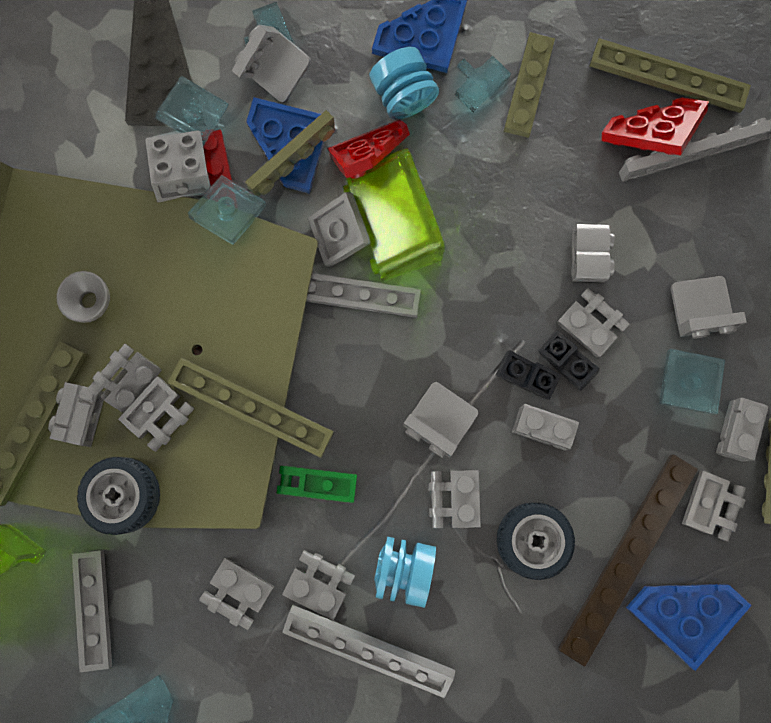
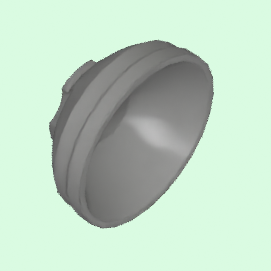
(75, 288)

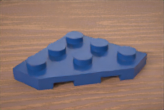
(427, 27)
(274, 128)
(689, 616)

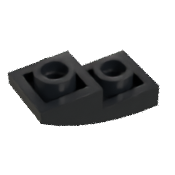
(568, 360)
(528, 375)

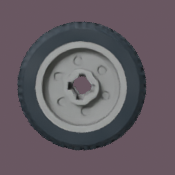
(100, 491)
(554, 545)

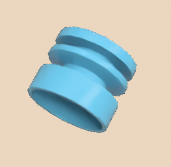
(404, 83)
(405, 572)

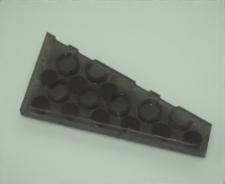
(154, 62)

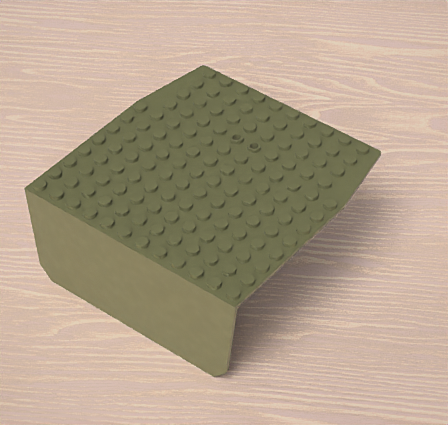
(168, 295)

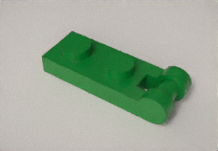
(318, 484)

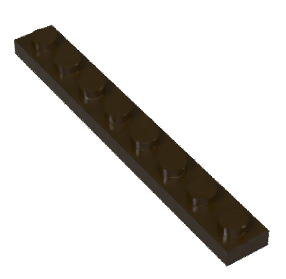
(627, 560)

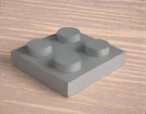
(339, 229)

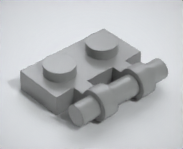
(589, 330)
(129, 383)
(148, 410)
(464, 499)
(707, 502)
(240, 585)
(315, 593)

